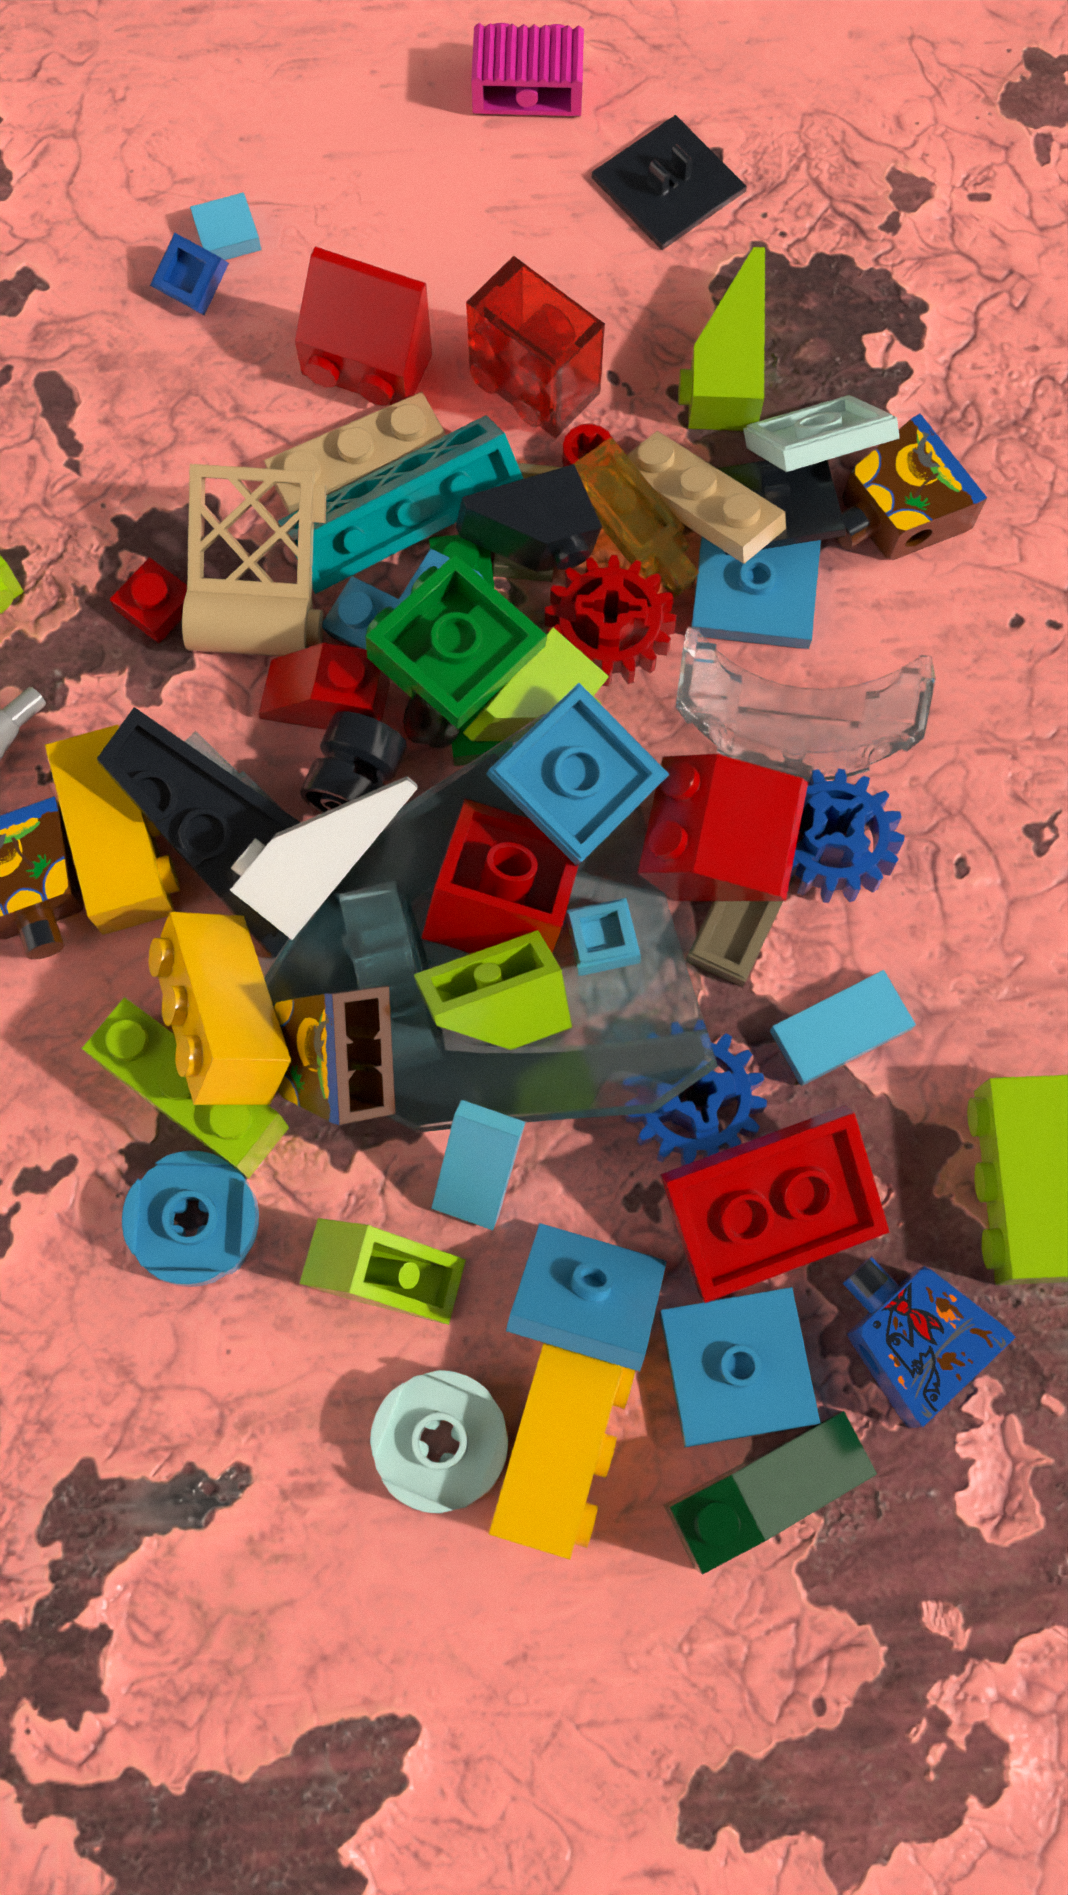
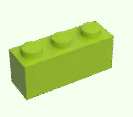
(143, 1058)
(1023, 1176)

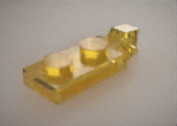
(636, 516)

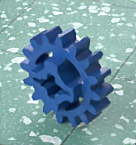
(842, 860)
(703, 1130)

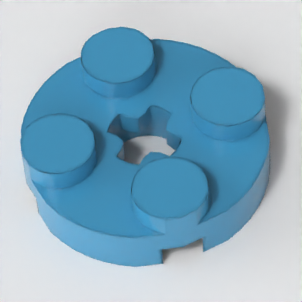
(166, 1190)

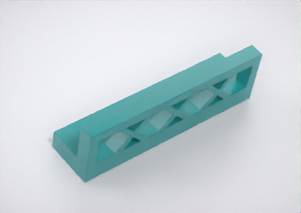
(407, 500)

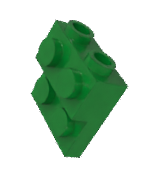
(452, 640)

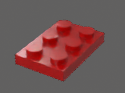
(775, 1203)

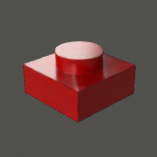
(151, 600)

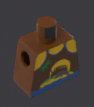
(909, 494)
(36, 877)
(339, 1054)

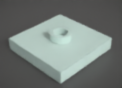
(820, 432)

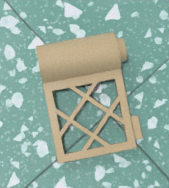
(248, 614)

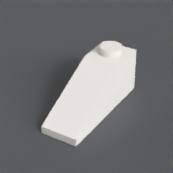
(308, 860)

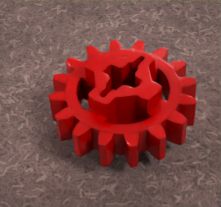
(617, 594)

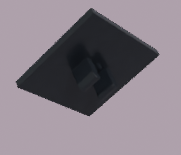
(668, 182)
(803, 494)

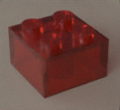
(534, 347)

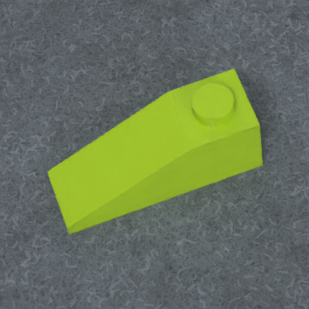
(728, 357)

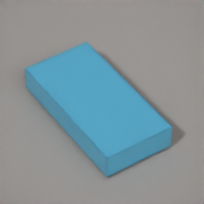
(842, 1028)
(477, 1164)

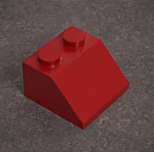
(363, 328)
(722, 830)
(498, 882)

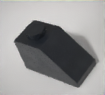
(534, 520)

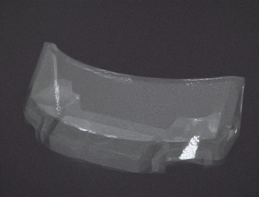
(798, 726)

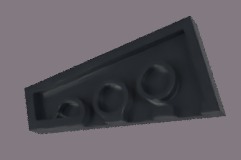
(196, 808)

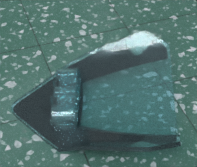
(633, 1027)

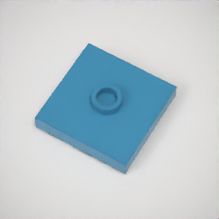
(760, 600)
(577, 774)
(588, 1297)
(739, 1367)

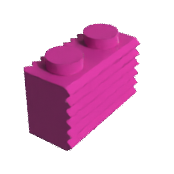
(527, 69)

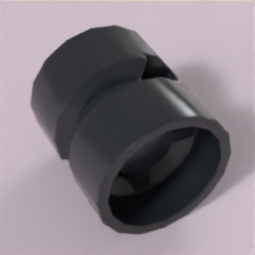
(356, 760)

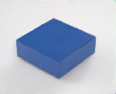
(189, 274)

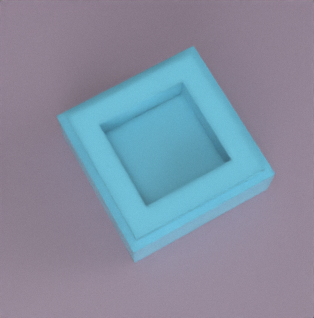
(226, 226)
(602, 937)

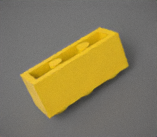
(109, 838)
(218, 1010)
(559, 1452)

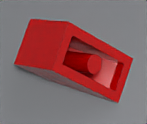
(323, 680)

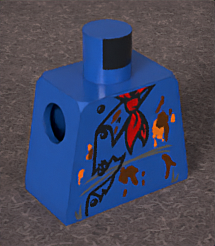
(921, 1338)

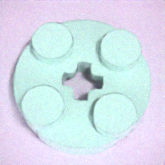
(403, 1458)

